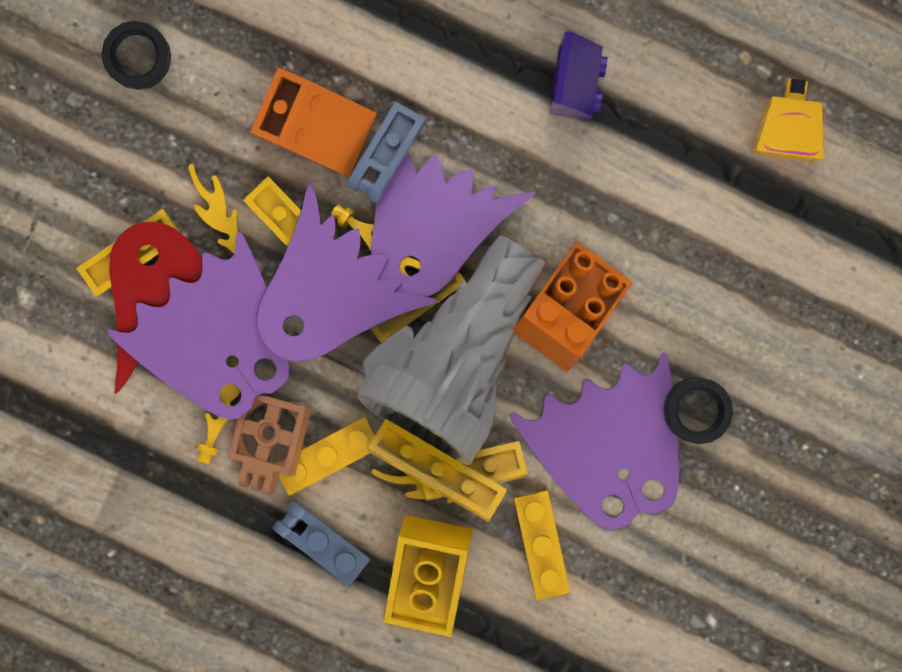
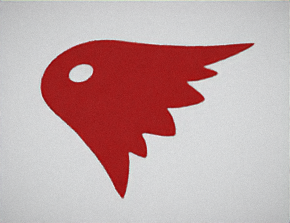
(146, 284)

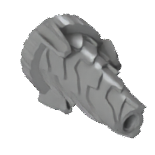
(446, 375)

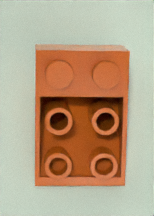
(313, 122)
(572, 307)

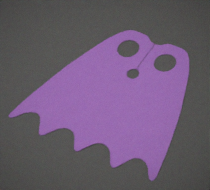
(201, 328)
(603, 433)

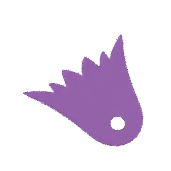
(434, 223)
(327, 290)

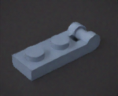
(386, 151)
(322, 543)

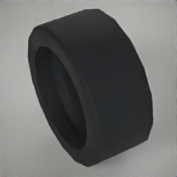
(114, 39)
(723, 419)

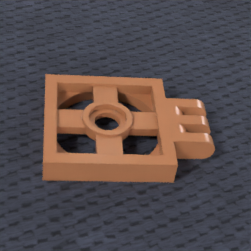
(259, 464)

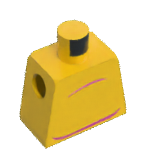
(791, 126)

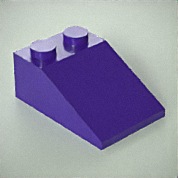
(577, 76)

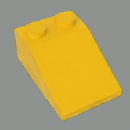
(428, 575)

